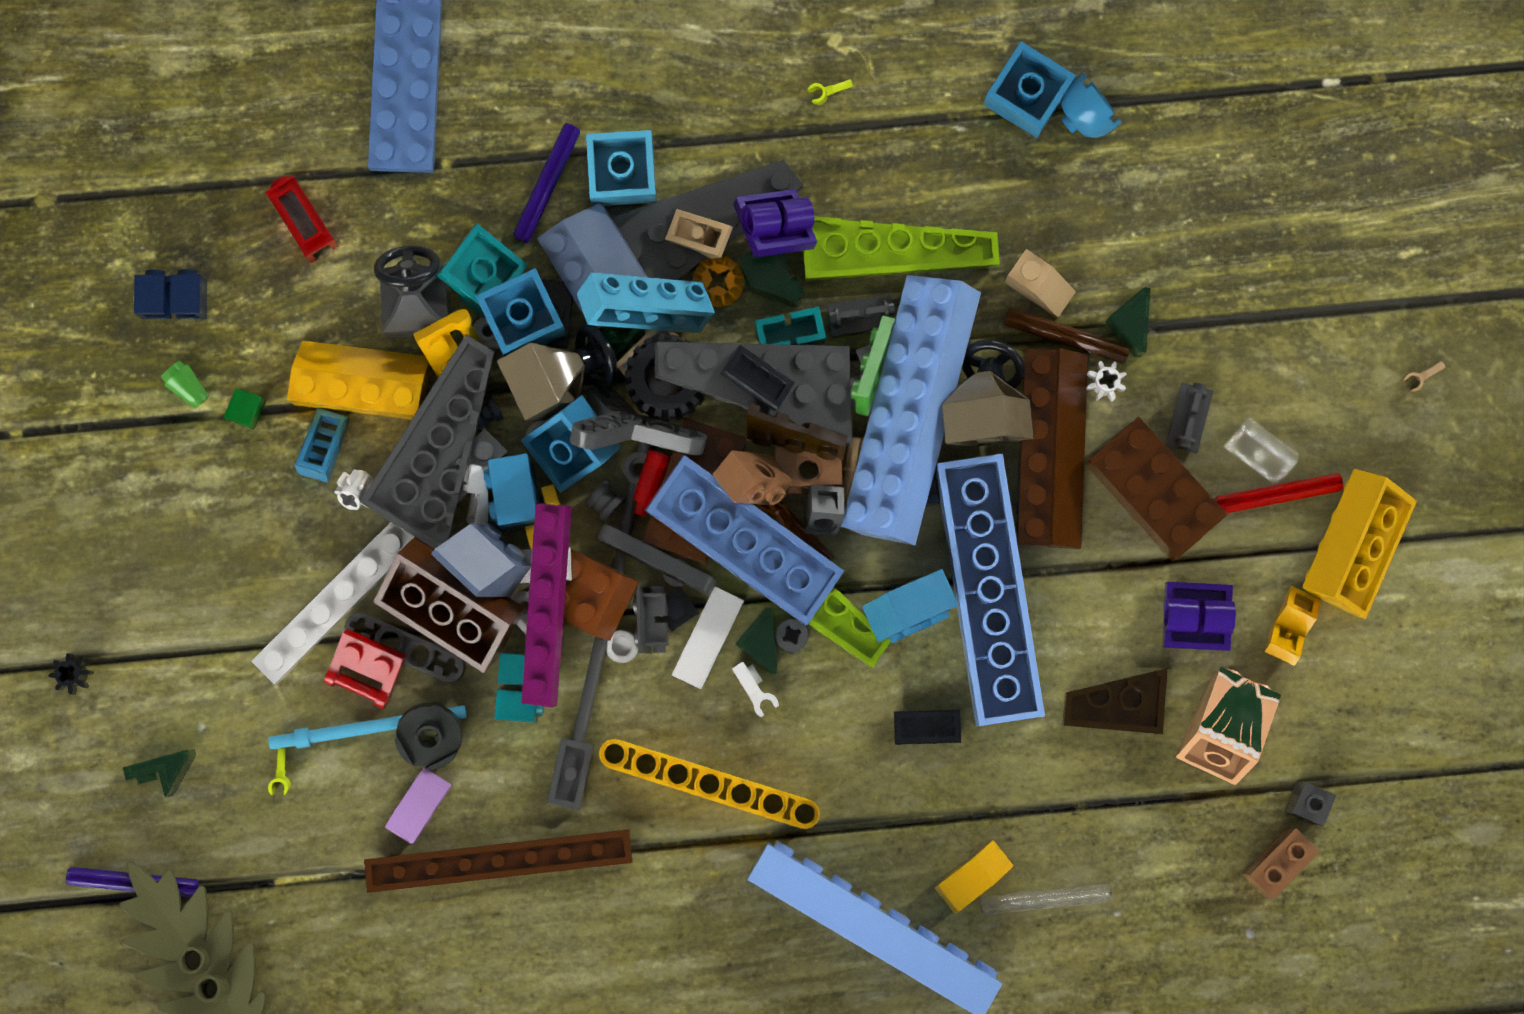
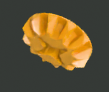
(734, 281)

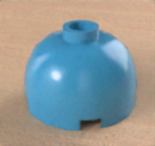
(1087, 110)

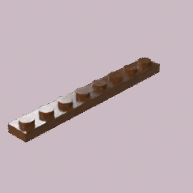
(498, 860)

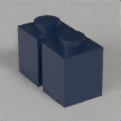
(178, 294)

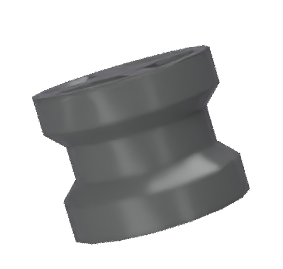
(605, 501)
(791, 640)

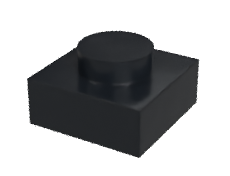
(679, 609)

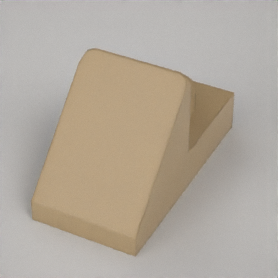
(699, 234)

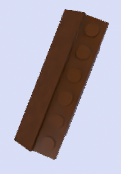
(1054, 460)

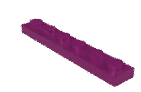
(546, 604)

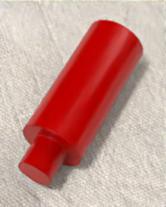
(650, 480)

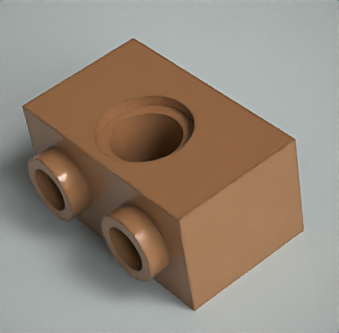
(828, 470)
(752, 478)
(1280, 862)

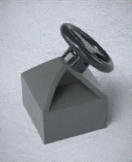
(411, 291)

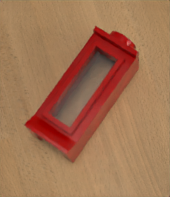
(300, 216)

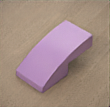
(418, 806)

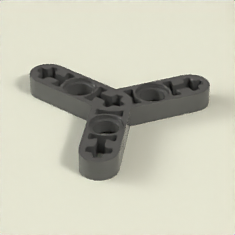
(620, 422)

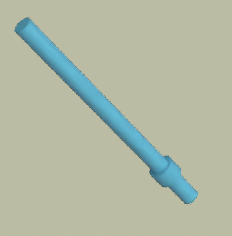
(304, 737)

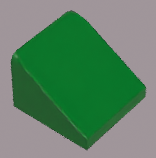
(244, 408)

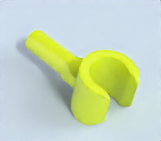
(828, 90)
(280, 774)

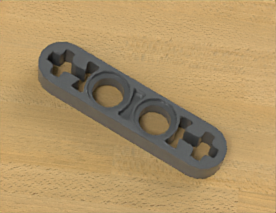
(656, 559)
(406, 643)

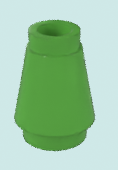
(185, 384)

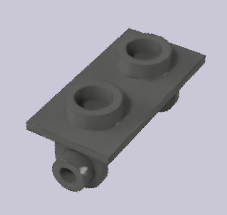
(859, 315)
(1189, 417)
(648, 632)

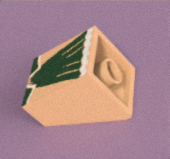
(1229, 726)

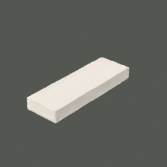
(708, 637)

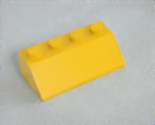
(358, 380)
(1359, 543)

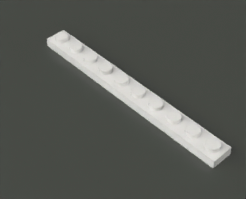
(351, 585)

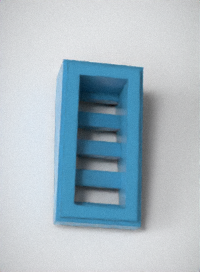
(328, 461)

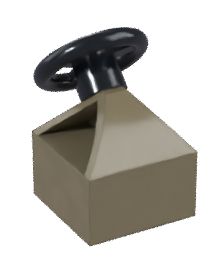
(551, 377)
(986, 405)

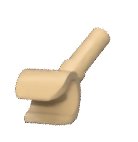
(1424, 375)

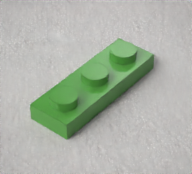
(871, 366)

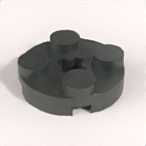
(423, 753)

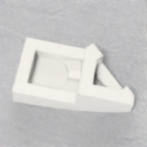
(478, 502)

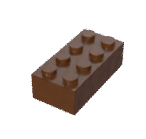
(717, 447)
(1156, 489)
(445, 610)

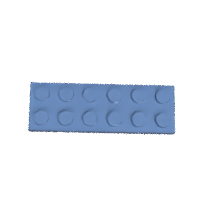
(405, 86)
(744, 541)

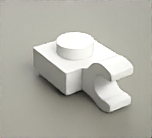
(749, 679)

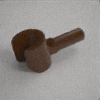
(781, 516)

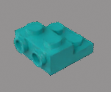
(478, 266)

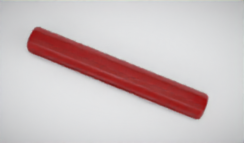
(1280, 493)

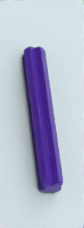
(546, 183)
(119, 880)

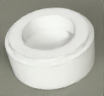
(621, 647)

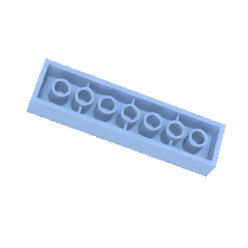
(907, 409)
(989, 590)
(875, 930)

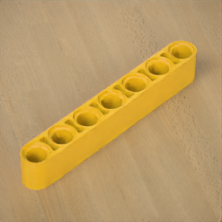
(692, 783)

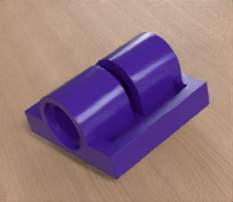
(776, 222)
(1198, 616)

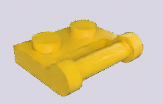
(438, 342)

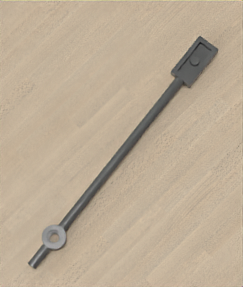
(576, 755)

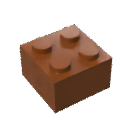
(596, 595)

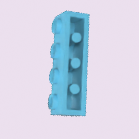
(645, 303)

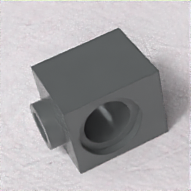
(824, 510)
(1310, 803)

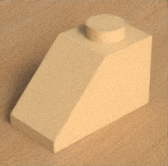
(1040, 283)

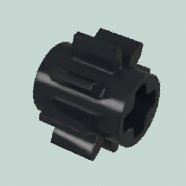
(80, 672)

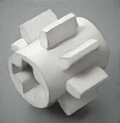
(1109, 372)
(352, 488)

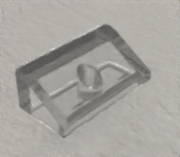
(1262, 451)

